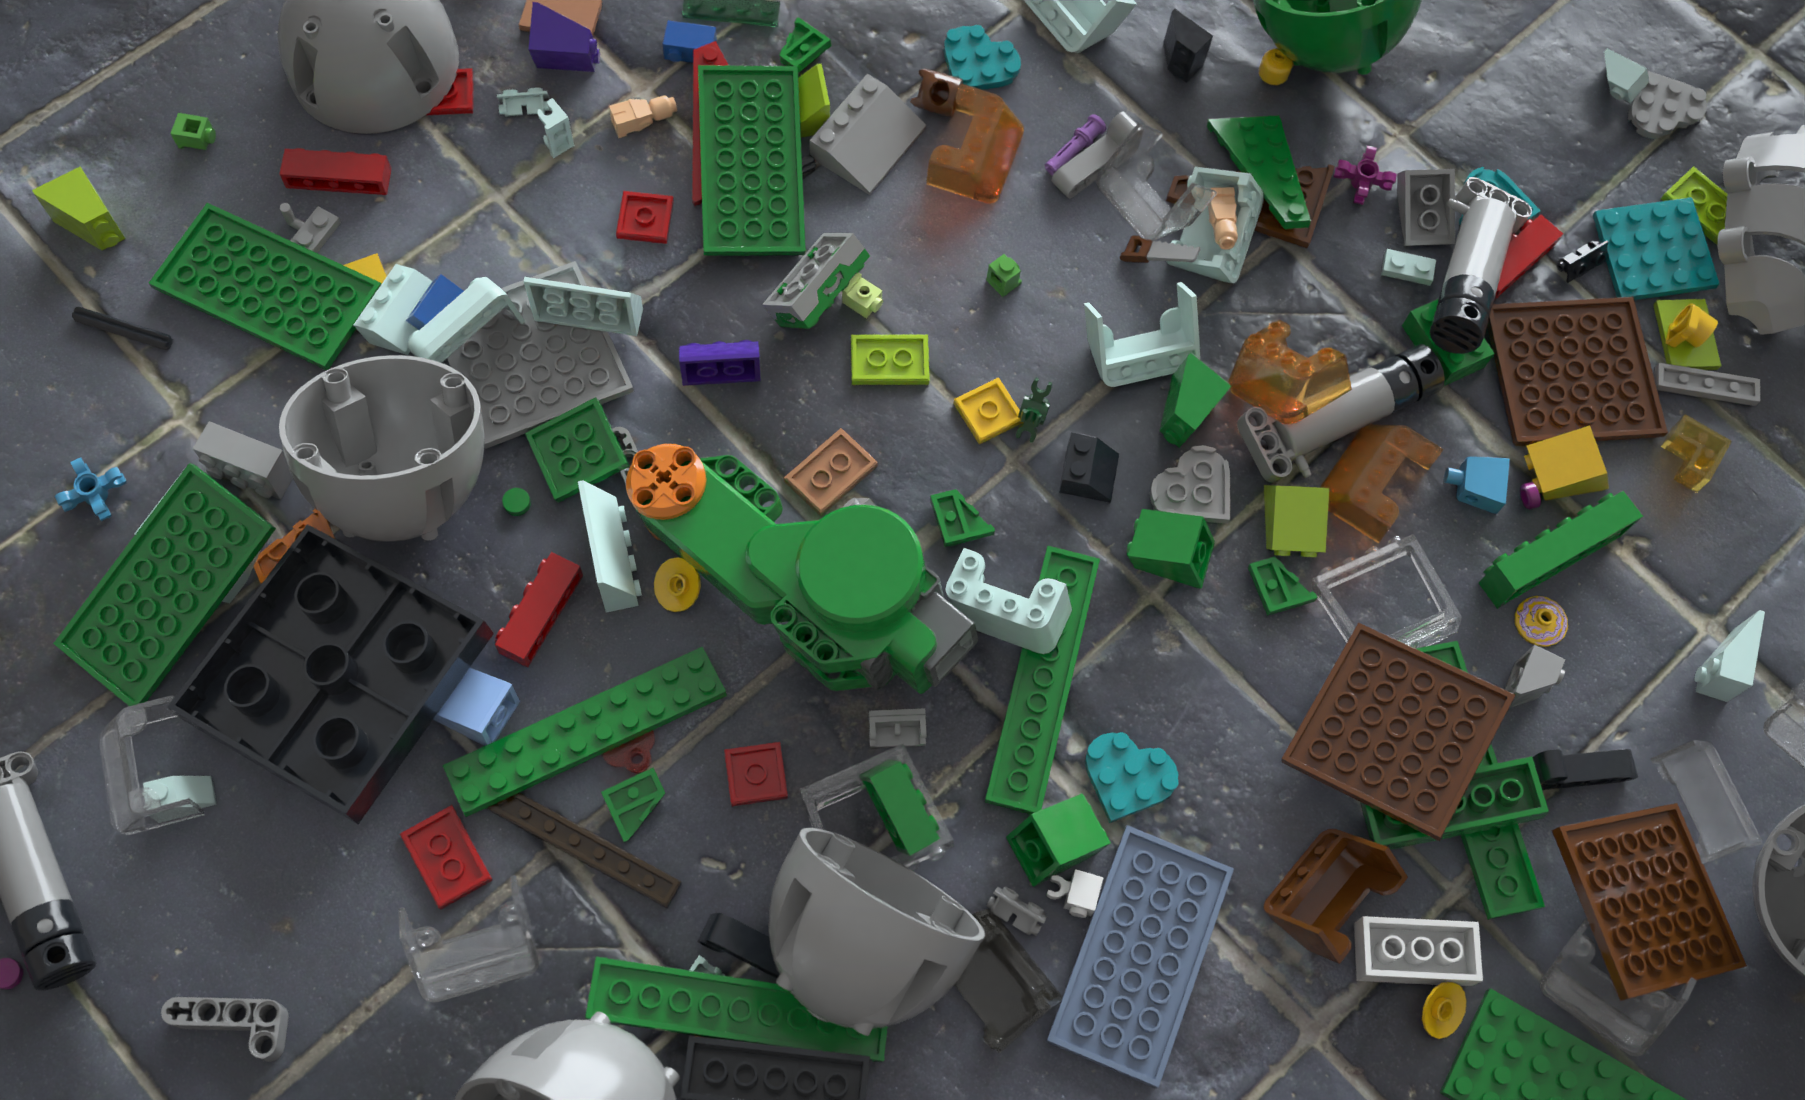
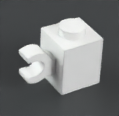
(1080, 892)

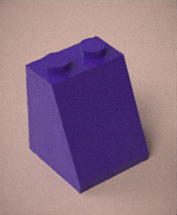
(560, 42)

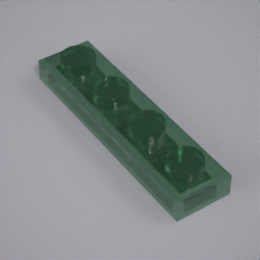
(735, 11)

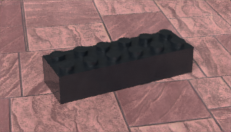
(770, 1072)

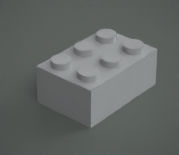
(243, 461)

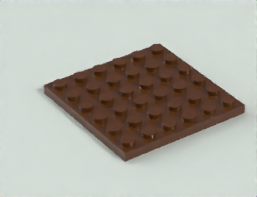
(1575, 369)
(1398, 730)
(1648, 900)

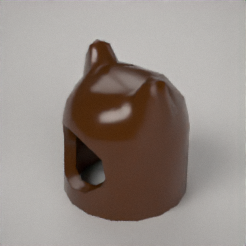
(937, 93)

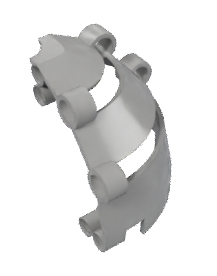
(1764, 286)

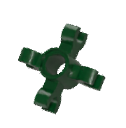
(1034, 410)

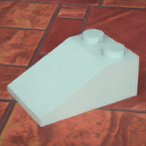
(1733, 663)

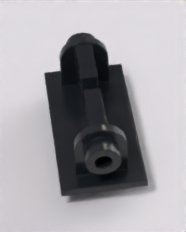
(1588, 257)

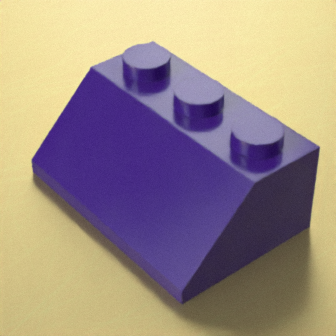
(719, 363)

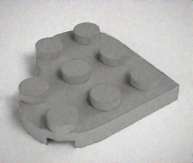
(1666, 105)
(1195, 486)

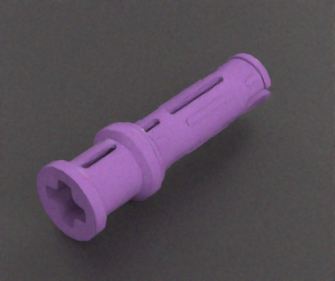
(1082, 139)

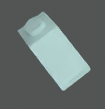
(1624, 76)
(177, 788)

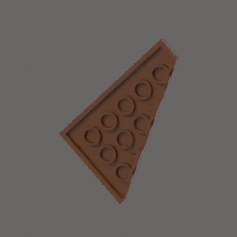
(1314, 186)

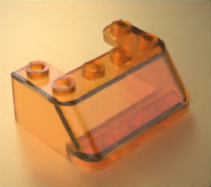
(987, 151)
(1284, 380)
(1367, 468)

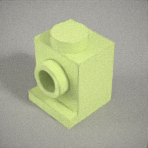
(854, 297)

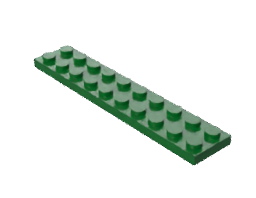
(1041, 694)
(583, 731)
(1497, 854)
(718, 1009)

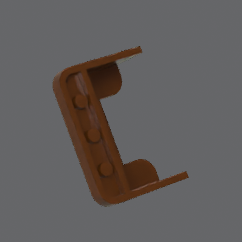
(1328, 888)

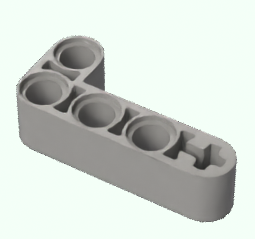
(1084, 168)
(225, 1020)

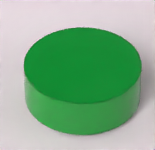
(516, 501)

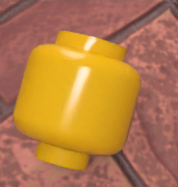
(1275, 67)

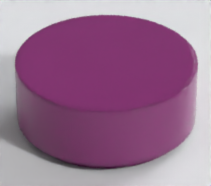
(1530, 496)
(10, 973)

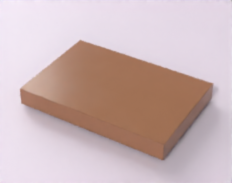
(581, 11)
(830, 472)

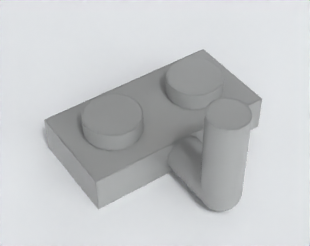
(315, 230)

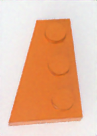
(274, 552)

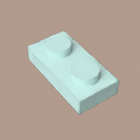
(1408, 267)

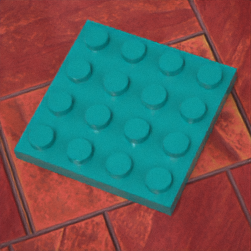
(1656, 249)

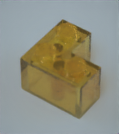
(1699, 448)

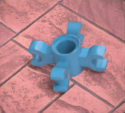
(84, 482)

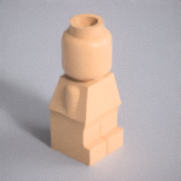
(638, 114)
(1223, 217)

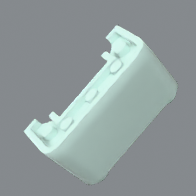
(1212, 260)

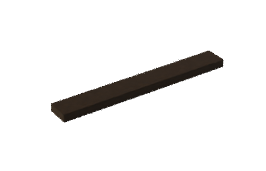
(588, 848)

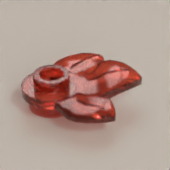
(623, 754)

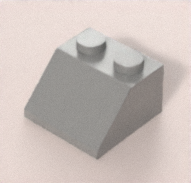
(1534, 675)

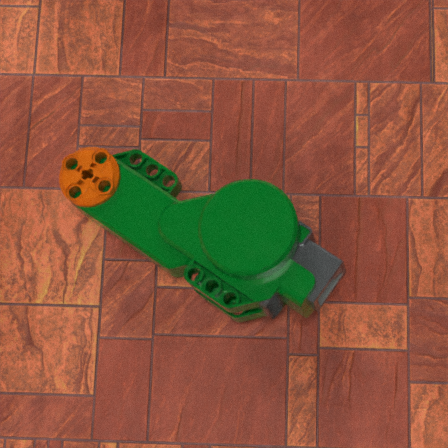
(841, 582)

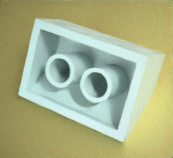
(385, 315)

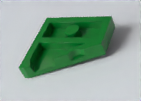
(803, 45)
(958, 519)
(1278, 587)
(633, 801)

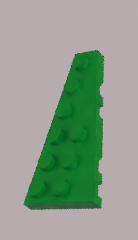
(1262, 150)

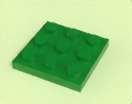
(576, 449)

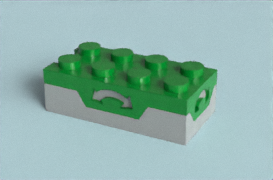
(816, 280)

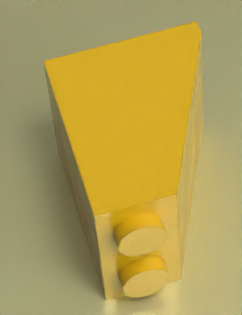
(1567, 465)

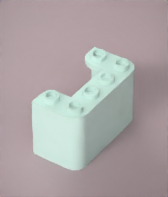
(1007, 616)

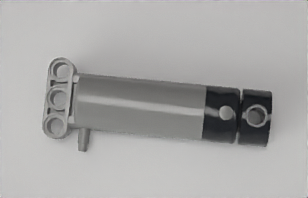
(1475, 264)
(1373, 396)
(34, 886)

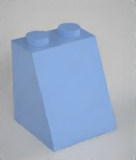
(479, 707)

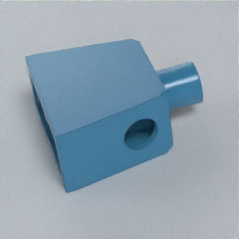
(1481, 482)

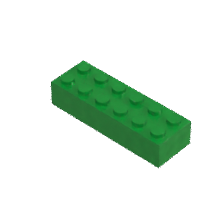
(1559, 548)
(1494, 799)

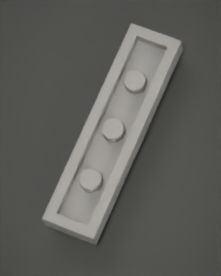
(1707, 384)

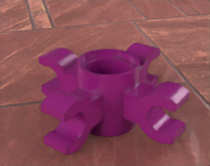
(1367, 167)

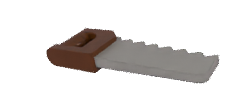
(1158, 251)

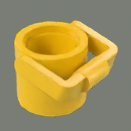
(1691, 326)

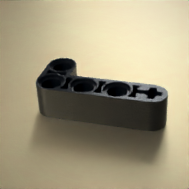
(1584, 769)
(740, 941)

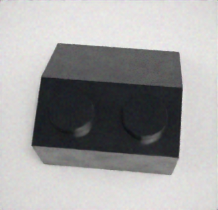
(1185, 46)
(1089, 468)

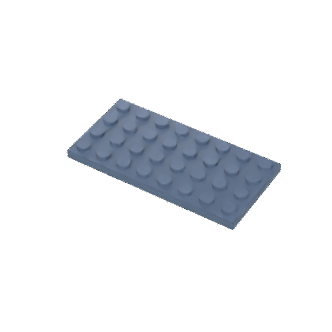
(1140, 957)

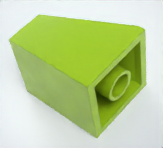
(79, 209)
(1296, 519)

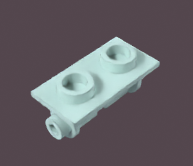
(514, 101)

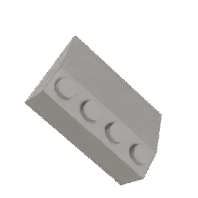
(866, 135)

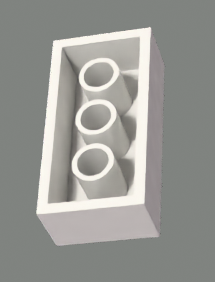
(1417, 951)

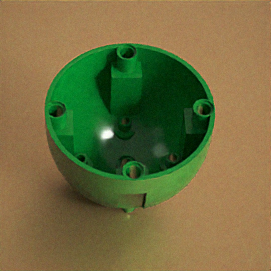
(1336, 33)

